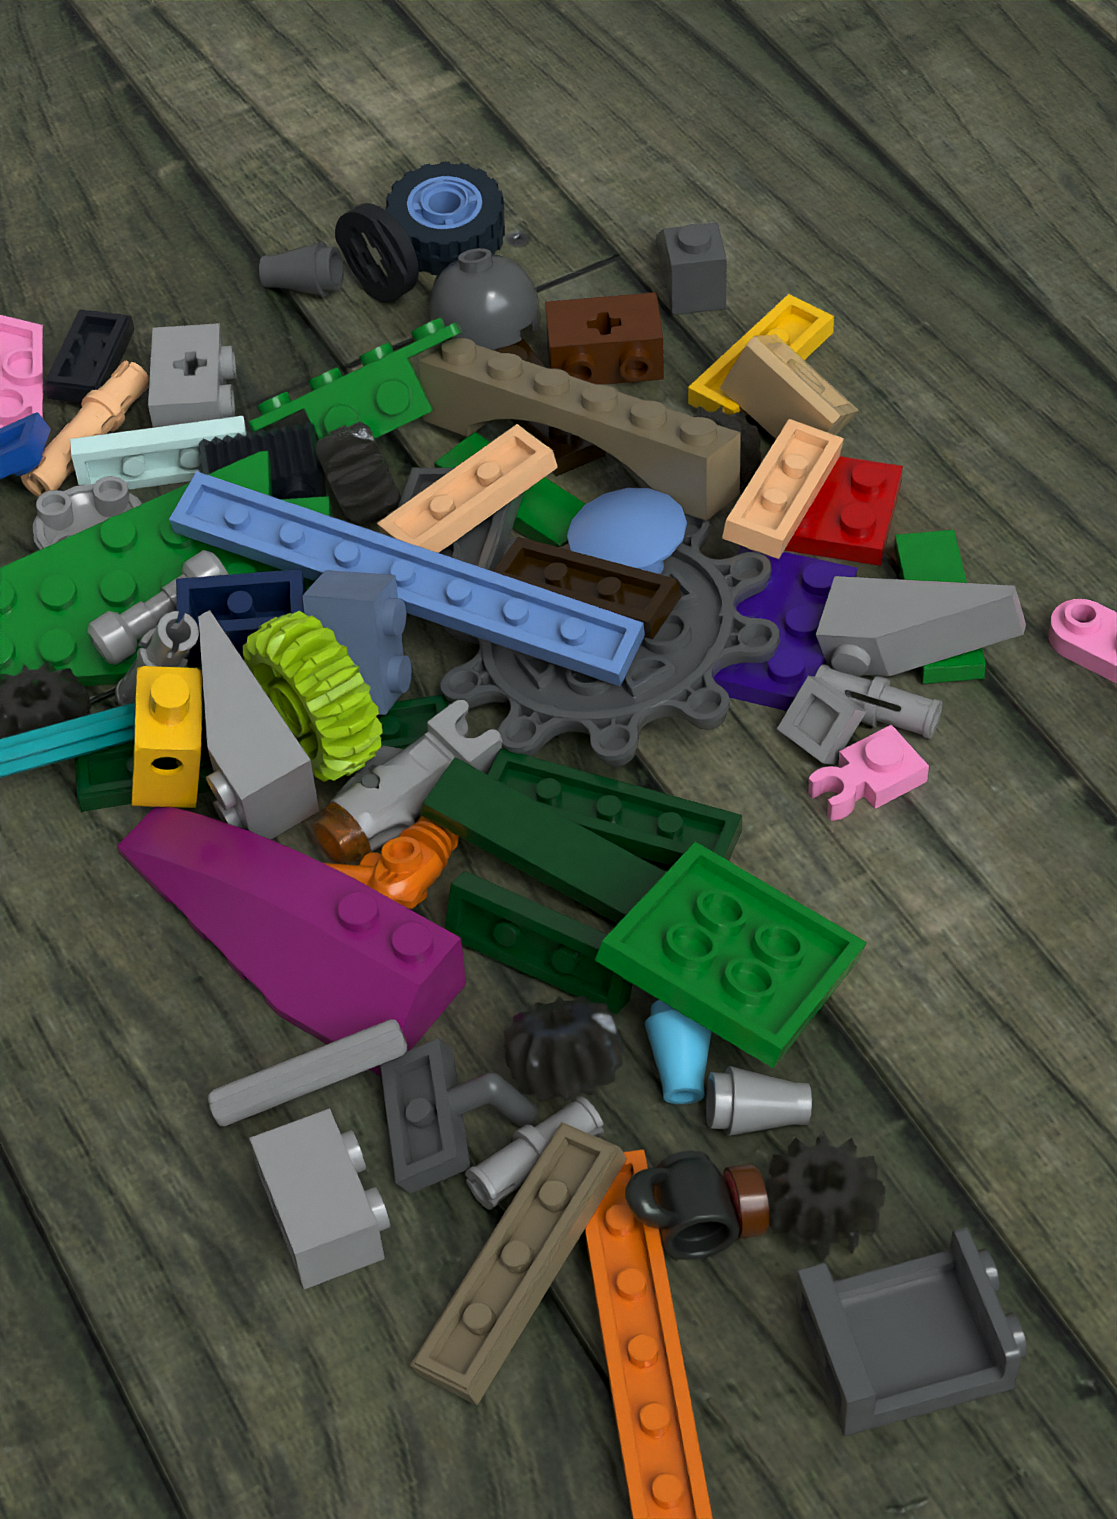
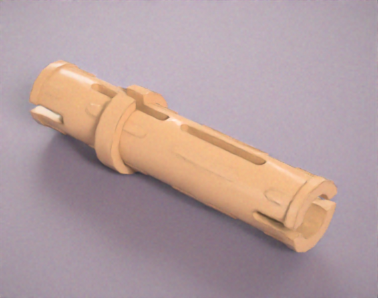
(100, 412)

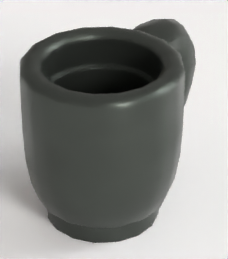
(686, 1204)

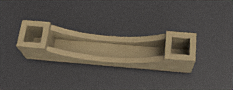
(667, 449)

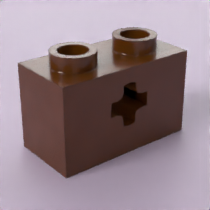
(606, 338)

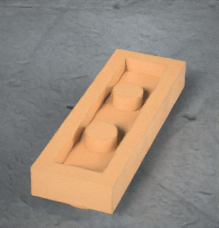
(783, 489)
(471, 491)

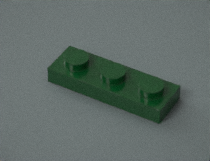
(533, 940)

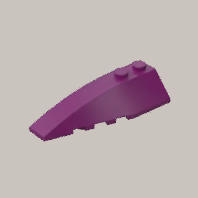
(299, 930)

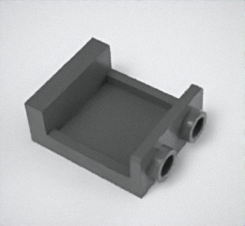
(910, 1335)

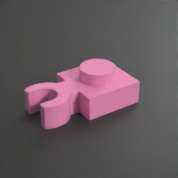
(872, 768)

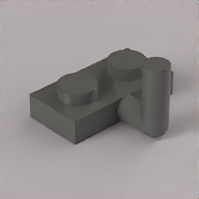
(428, 1110)

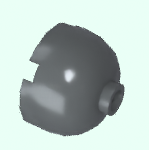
(486, 297)

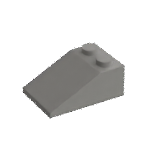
(257, 763)

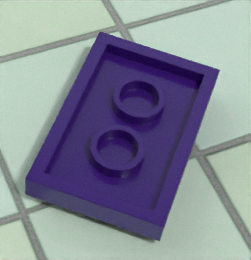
(795, 604)

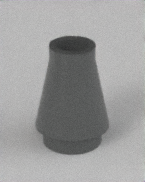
(307, 269)

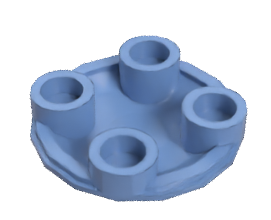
(629, 528)

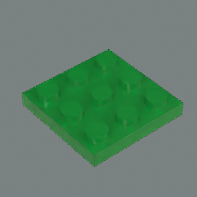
(731, 953)

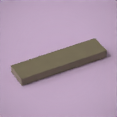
(518, 1263)

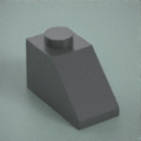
(693, 267)

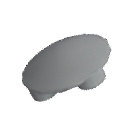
(79, 508)

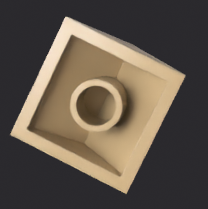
(779, 386)

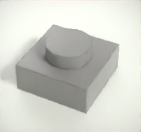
(821, 720)

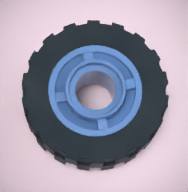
(448, 212)

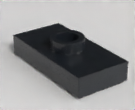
(88, 354)

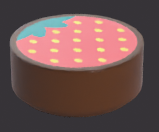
(748, 1198)

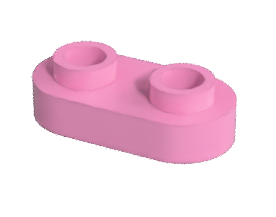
(1086, 635)

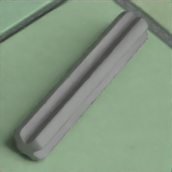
(307, 1072)

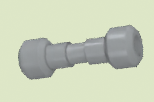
(117, 635)

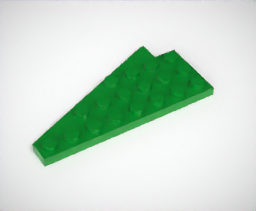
(110, 568)

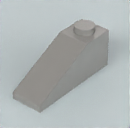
(906, 624)

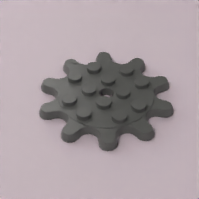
(665, 678)

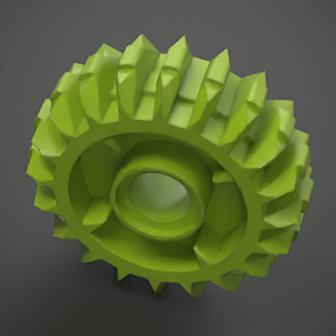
(316, 692)

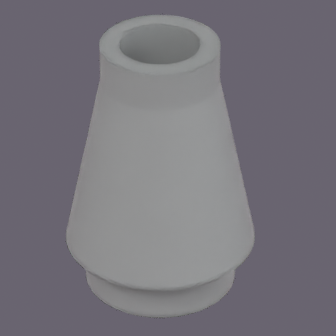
(754, 1102)

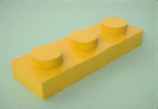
(792, 320)

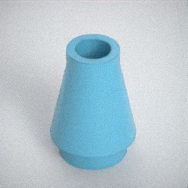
(679, 1053)

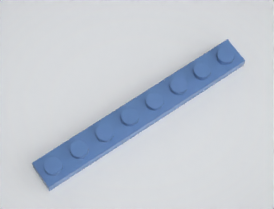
(427, 581)

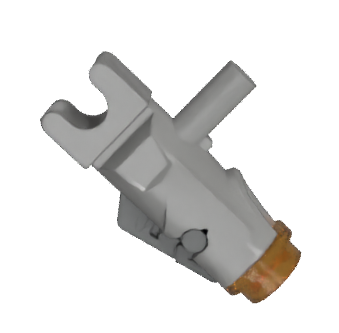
(394, 783)

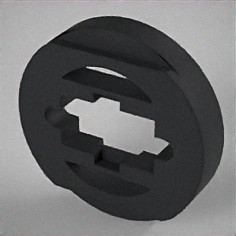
(391, 243)

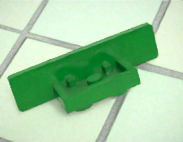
(379, 394)

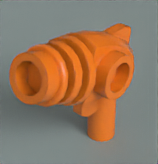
(406, 863)

